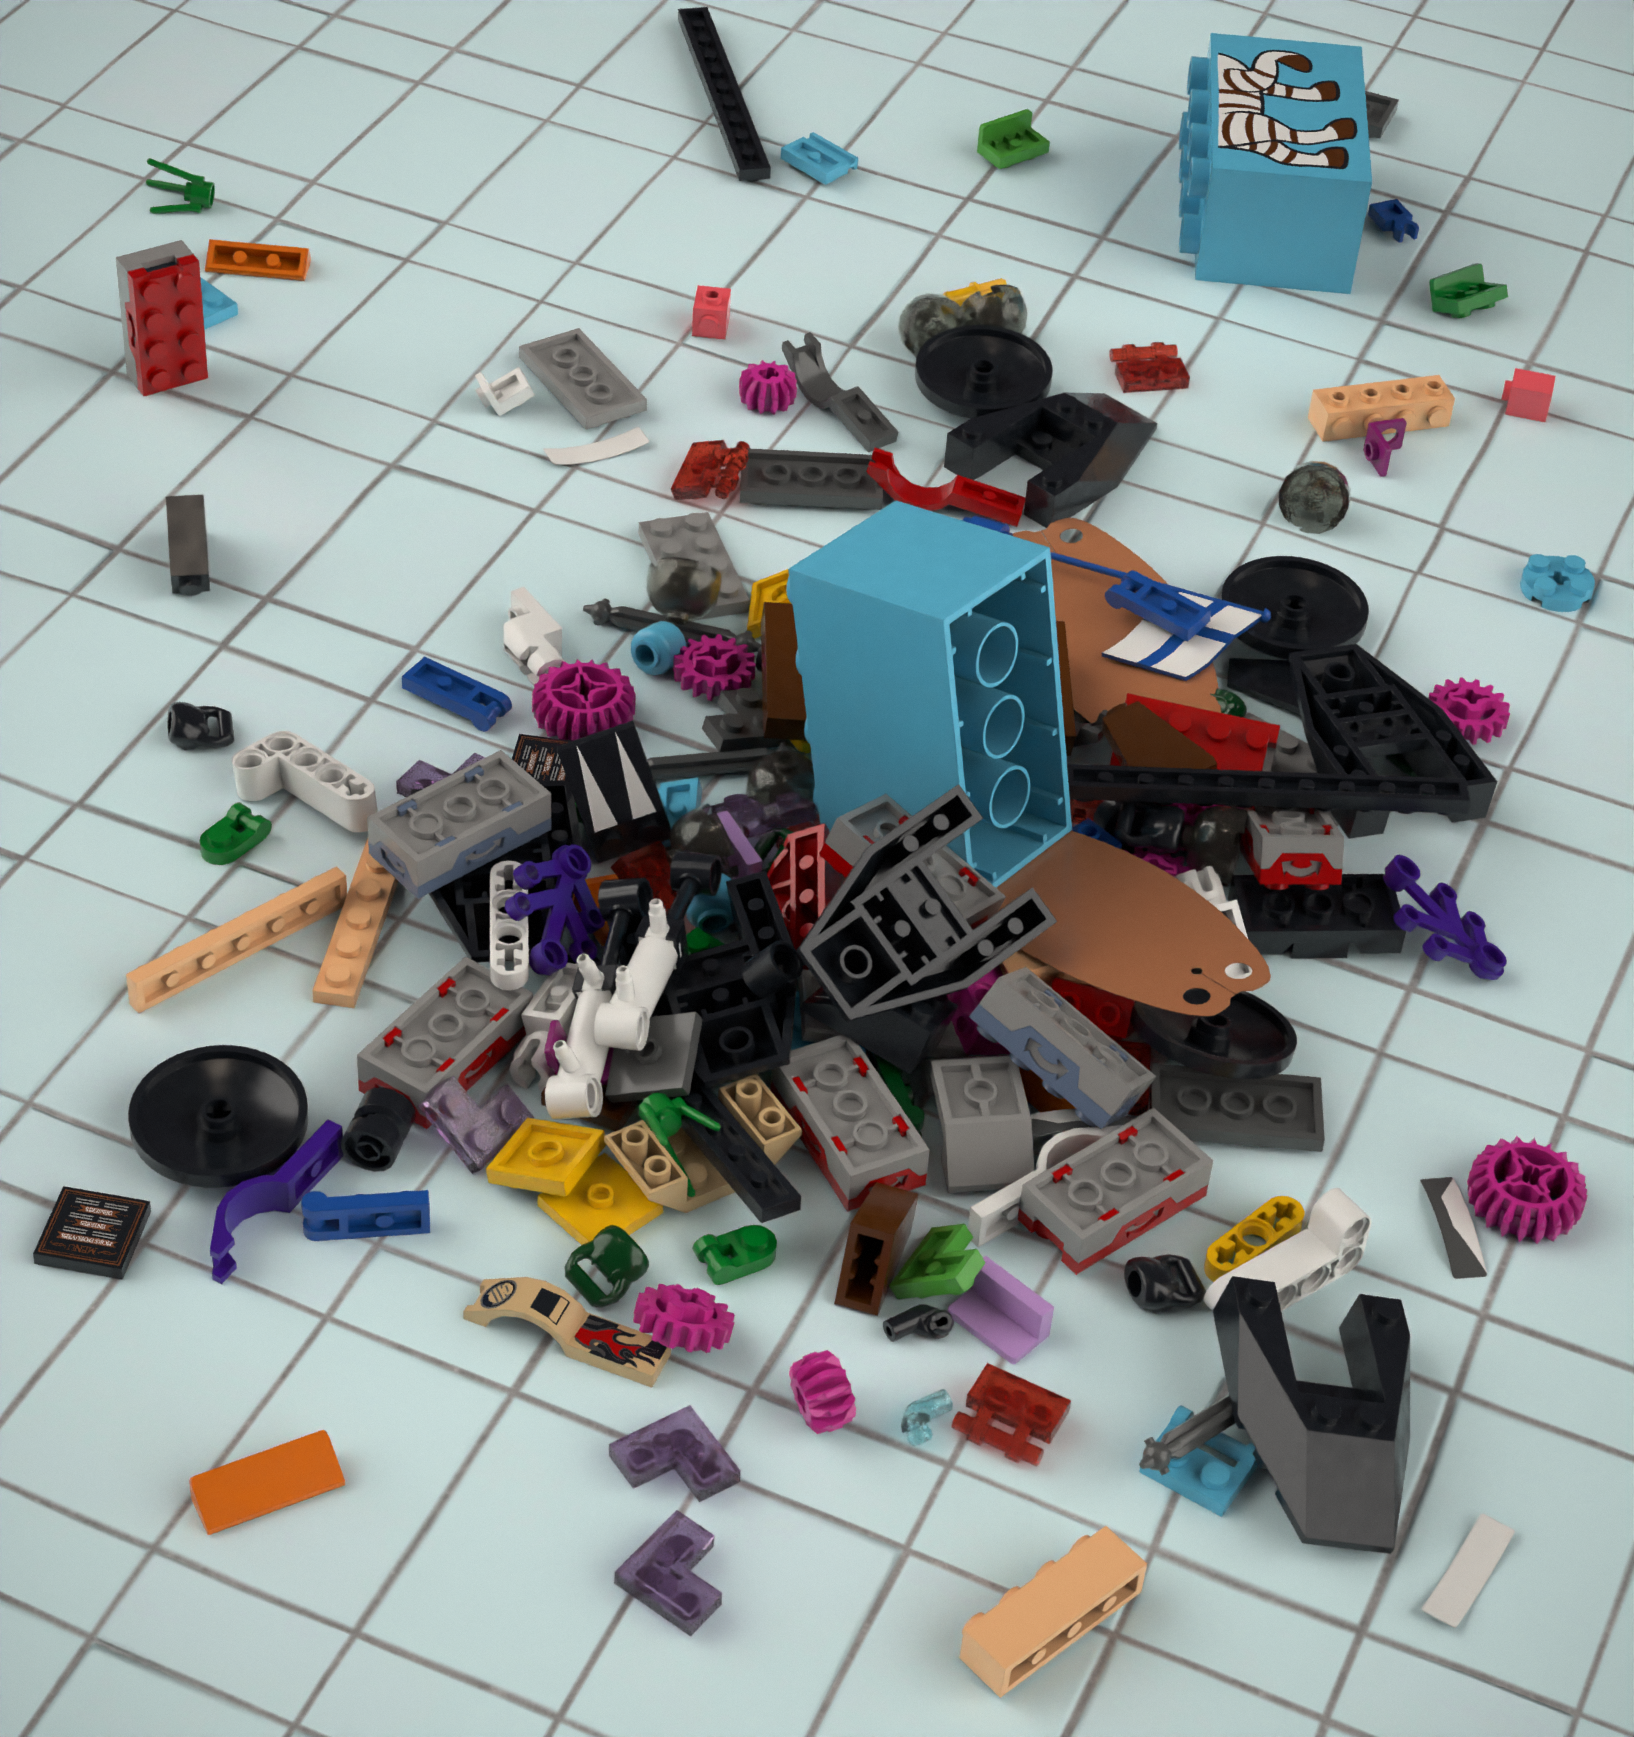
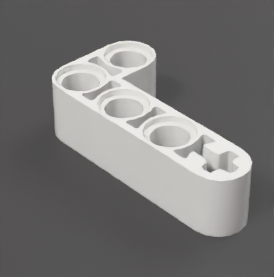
(307, 773)
(1311, 1257)

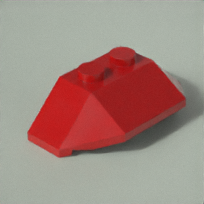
(803, 881)

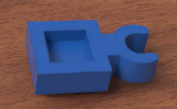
(1393, 217)

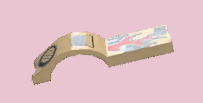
(577, 1331)

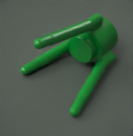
(197, 192)
(664, 1121)

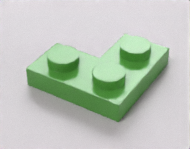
(939, 1265)

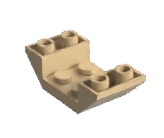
(661, 1176)

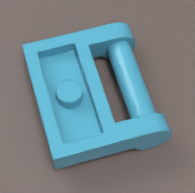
(1203, 1476)

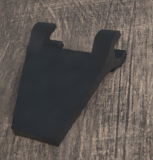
(1264, 680)

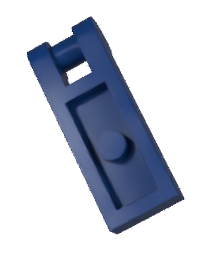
(1158, 605)
(456, 693)
(365, 1215)

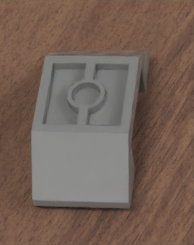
(981, 1121)

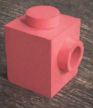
(711, 312)
(1528, 394)

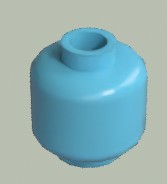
(655, 647)
(711, 912)

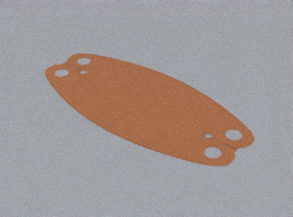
(1097, 626)
(1133, 928)

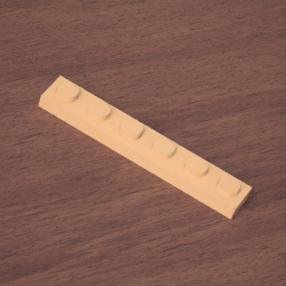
(355, 934)
(236, 940)

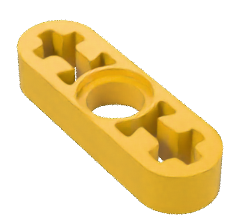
(1257, 1223)

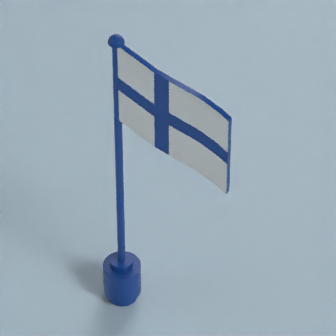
(1153, 646)

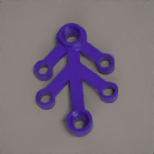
(571, 867)
(1444, 919)

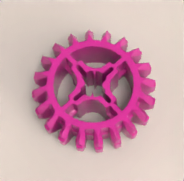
(582, 700)
(1523, 1200)

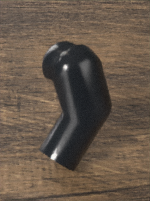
(919, 1320)

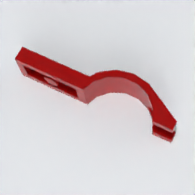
(959, 492)

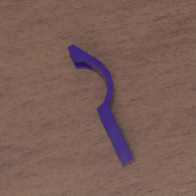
(273, 1192)

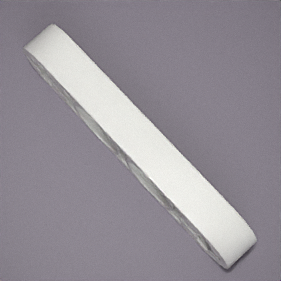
(503, 925)

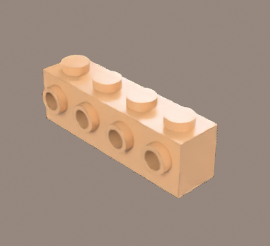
(1347, 410)
(1051, 1610)

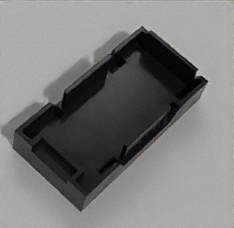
(1320, 920)

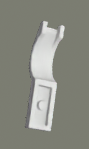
(1000, 1210)

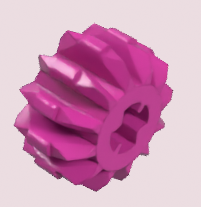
(767, 387)
(822, 1391)

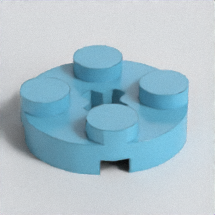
(1544, 573)

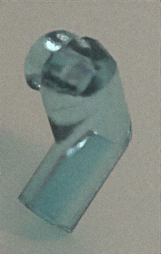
(921, 1412)

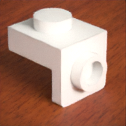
(505, 392)

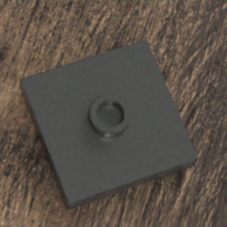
(663, 1063)

